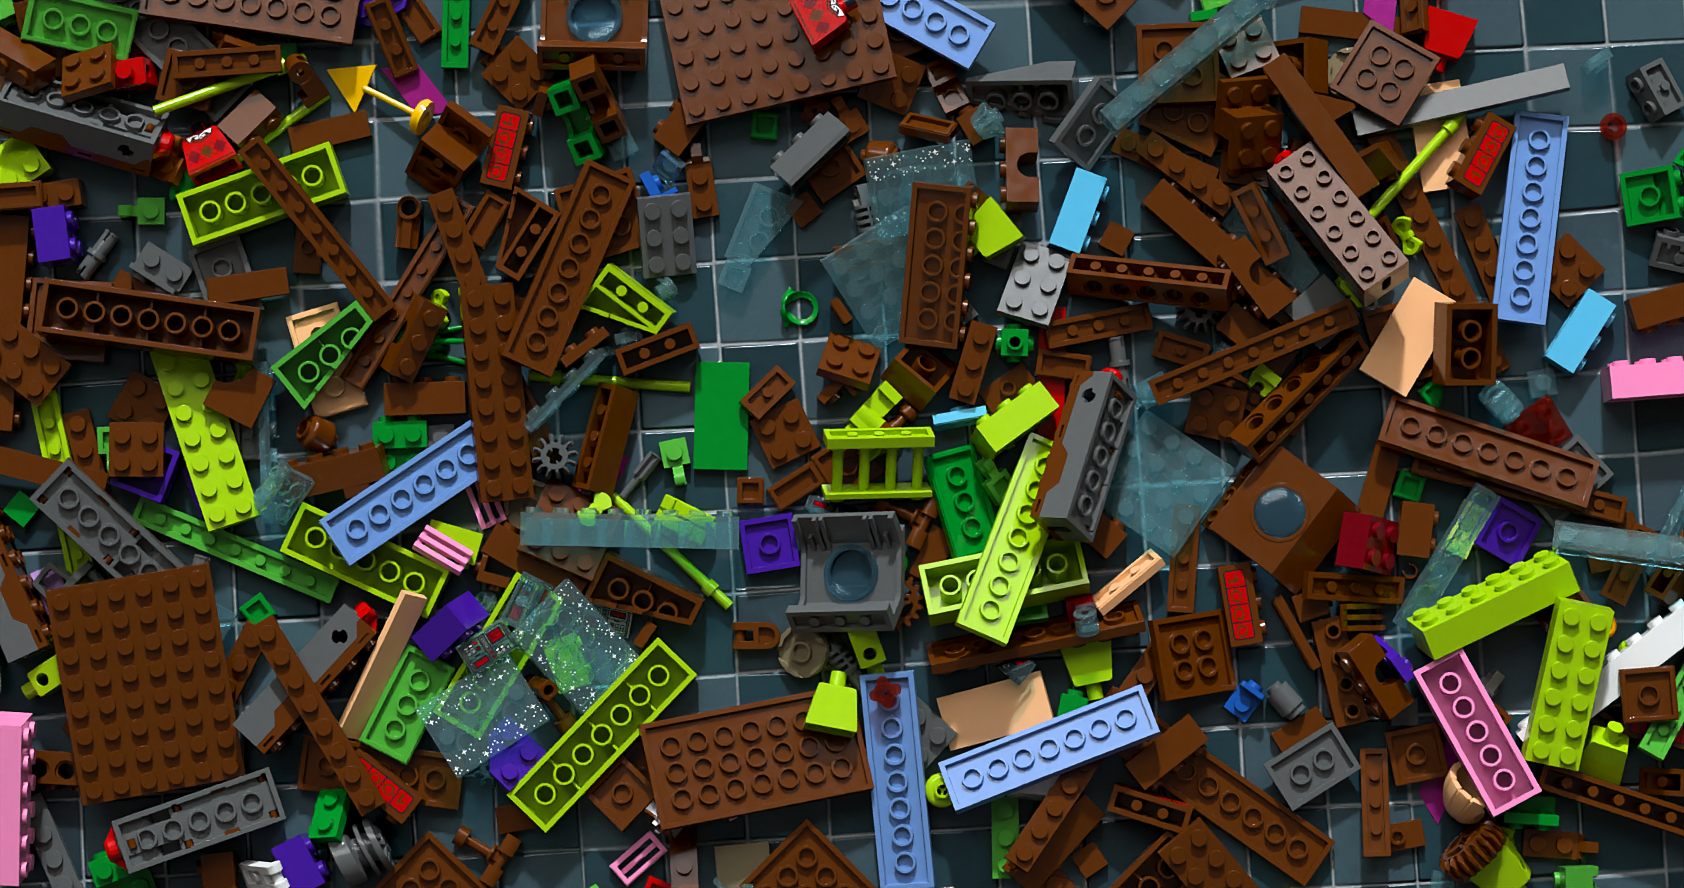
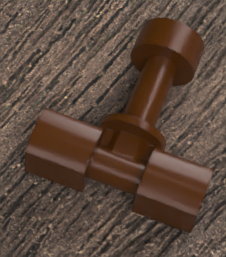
(918, 520)
(545, 690)
(495, 857)

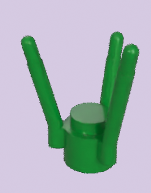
(437, 345)

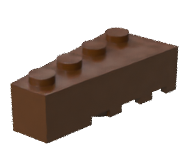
(636, 589)

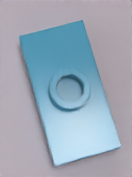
(958, 417)

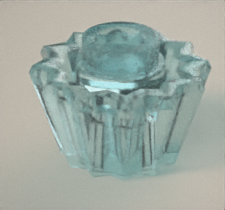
(987, 121)

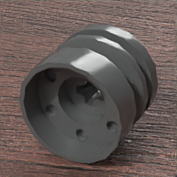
(363, 851)

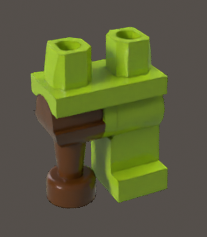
(875, 407)

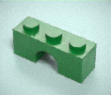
(582, 136)

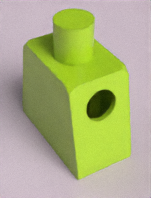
(994, 231)
(868, 639)
(1089, 666)
(43, 680)
(833, 707)
(1605, 753)
(1505, 870)

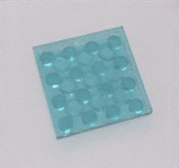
(871, 276)
(1164, 483)

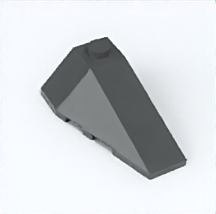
(1036, 90)

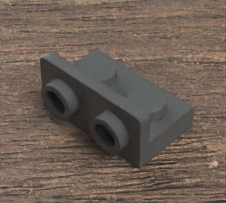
(1655, 90)
(1668, 250)
(161, 269)

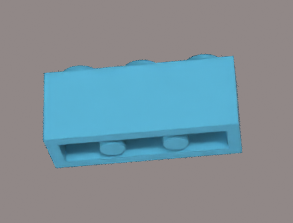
(1078, 212)
(1580, 332)

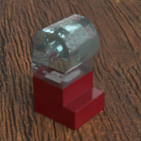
(1083, 613)

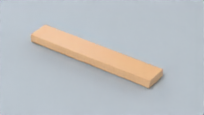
(382, 662)

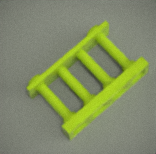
(865, 440)

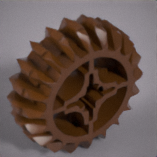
(1472, 850)

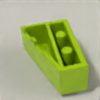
(627, 301)
(1013, 420)

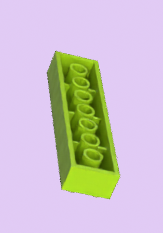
(601, 735)

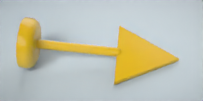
(354, 83)

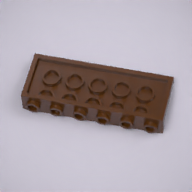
(938, 265)

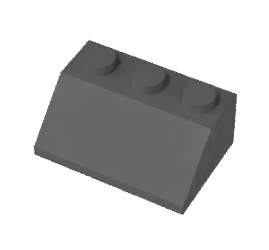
(810, 151)

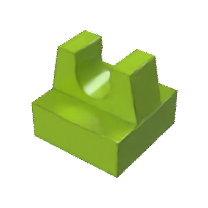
(1266, 378)

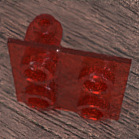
(1541, 423)

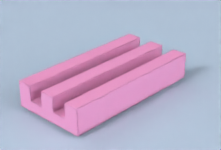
(493, 521)
(446, 547)
(621, 874)

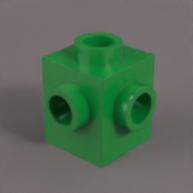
(1014, 354)

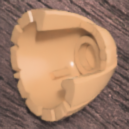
(1461, 797)

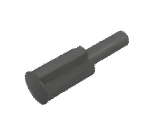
(642, 472)

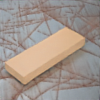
(1127, 581)

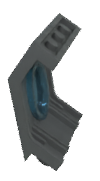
(849, 572)

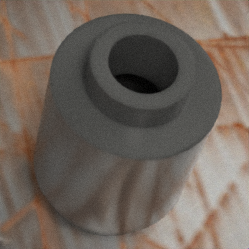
(1285, 700)

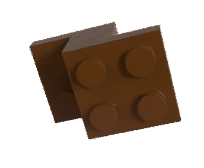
(1248, 122)
(449, 150)

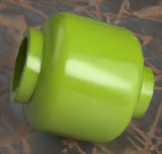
(932, 795)

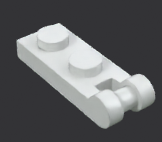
(263, 874)

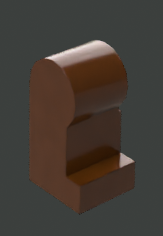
(303, 74)

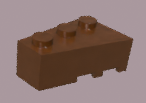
(524, 236)

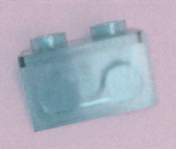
(282, 492)

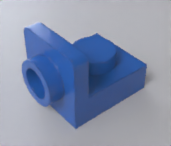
(653, 184)
(1244, 699)

